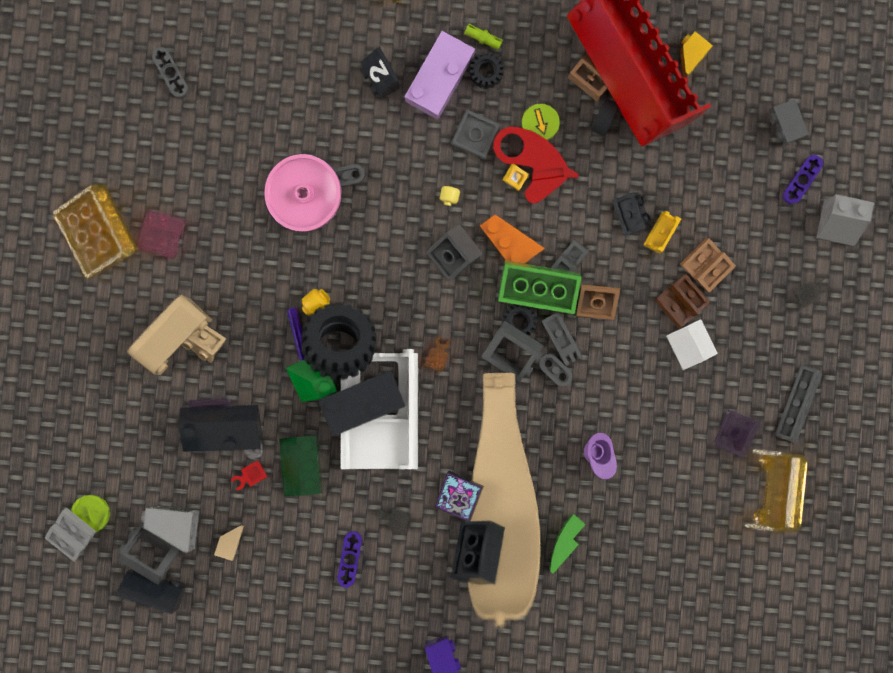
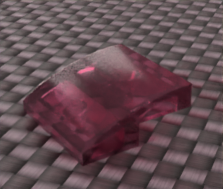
(161, 233)

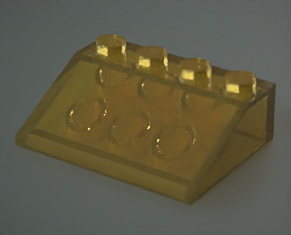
(95, 230)

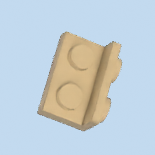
(204, 343)

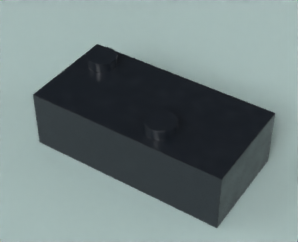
(361, 403)
(220, 428)

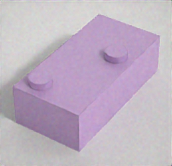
(439, 75)

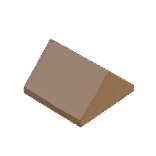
(597, 302)

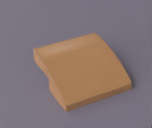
(707, 265)

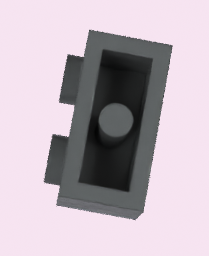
(788, 122)

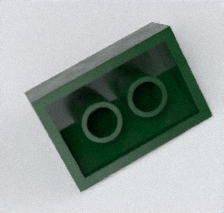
(300, 466)

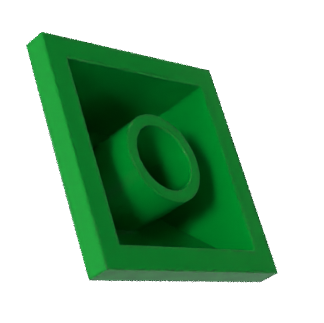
(308, 383)

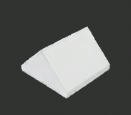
(692, 344)

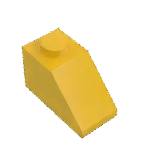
(692, 52)

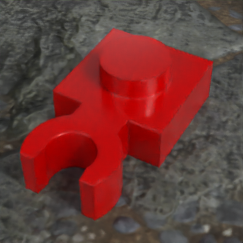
(252, 474)

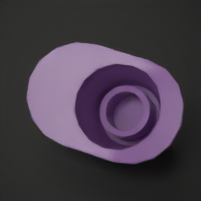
(601, 455)

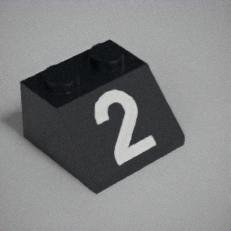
(380, 74)

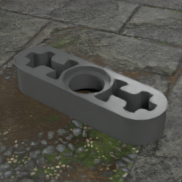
(159, 63)

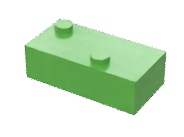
(539, 287)

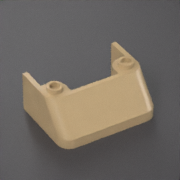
(168, 334)

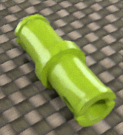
(483, 36)

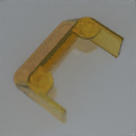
(782, 493)

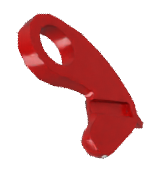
(538, 153)

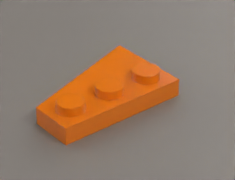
(509, 241)

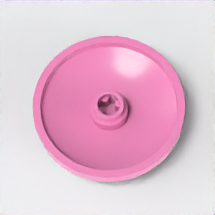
(302, 192)

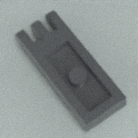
(561, 338)

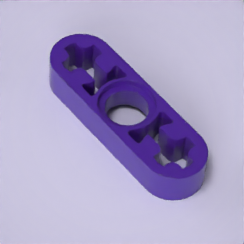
(790, 188)
(352, 574)

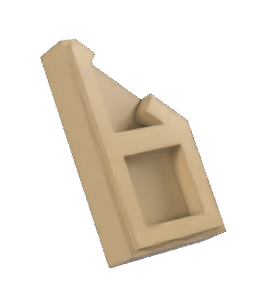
(229, 543)

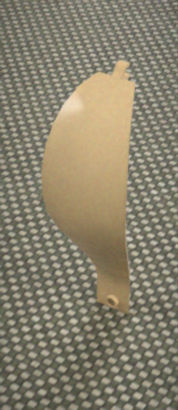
(508, 501)

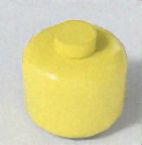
(449, 195)

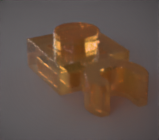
(437, 357)

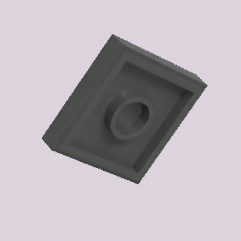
(475, 134)

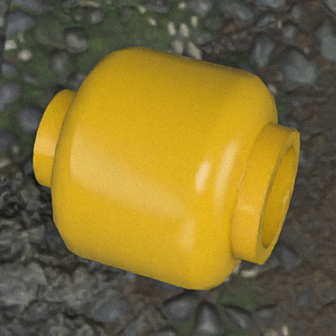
(314, 300)

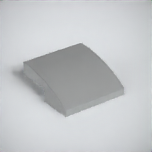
(70, 534)

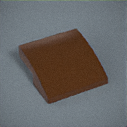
(682, 301)

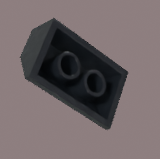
(478, 552)
(162, 596)

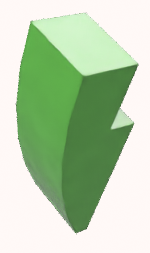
(564, 542)

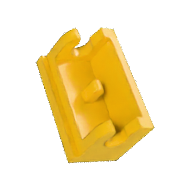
(662, 232)

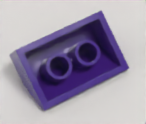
(441, 655)

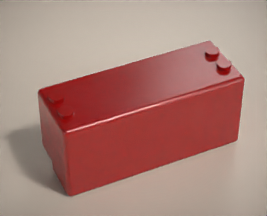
(634, 68)

